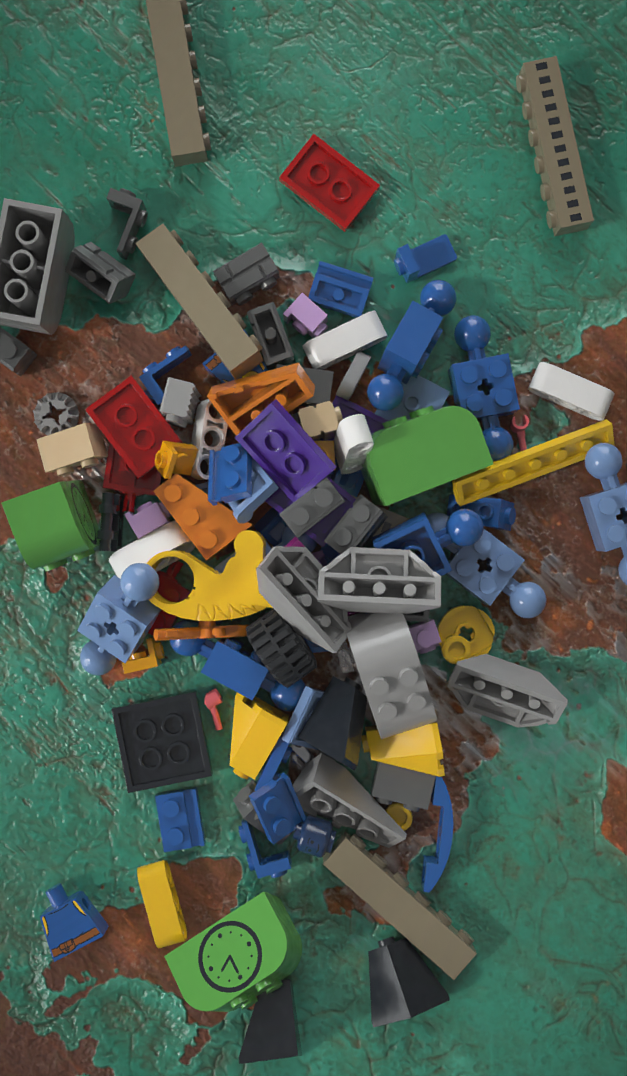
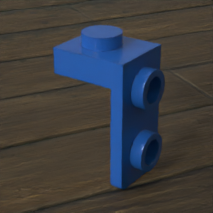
(424, 258)
(154, 371)
(493, 512)
(273, 865)

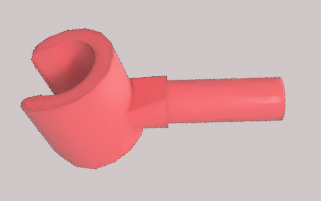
(520, 430)
(211, 700)

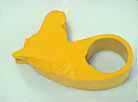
(219, 594)

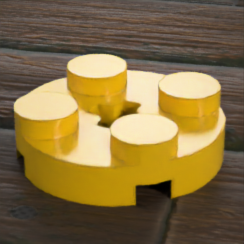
(472, 618)

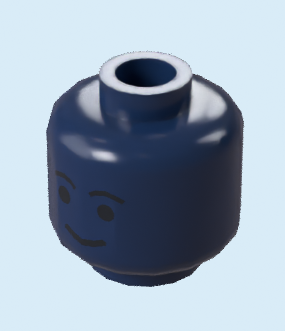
(315, 836)

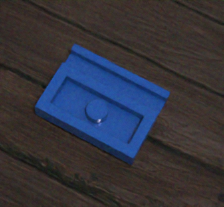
(340, 289)
(229, 474)
(279, 754)
(277, 808)
(180, 819)

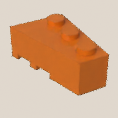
(247, 397)
(206, 525)

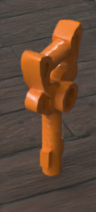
(206, 629)

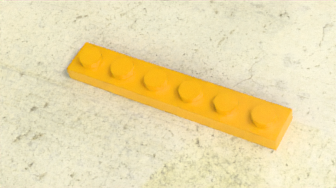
(531, 463)

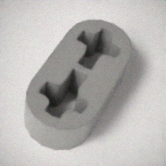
(353, 375)

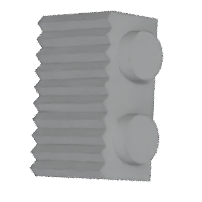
(179, 402)

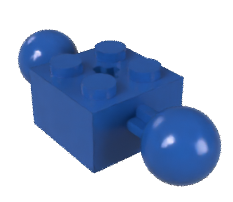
(411, 344)
(495, 373)
(462, 528)
(237, 668)

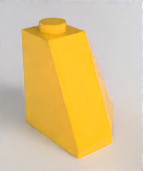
(254, 734)
(414, 749)

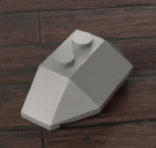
(379, 582)
(290, 586)
(506, 691)

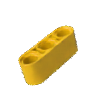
(162, 903)

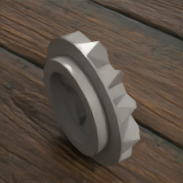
(61, 402)

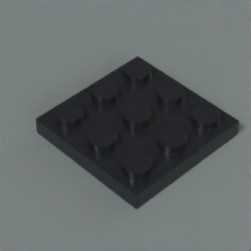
(162, 741)

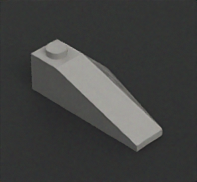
(333, 793)

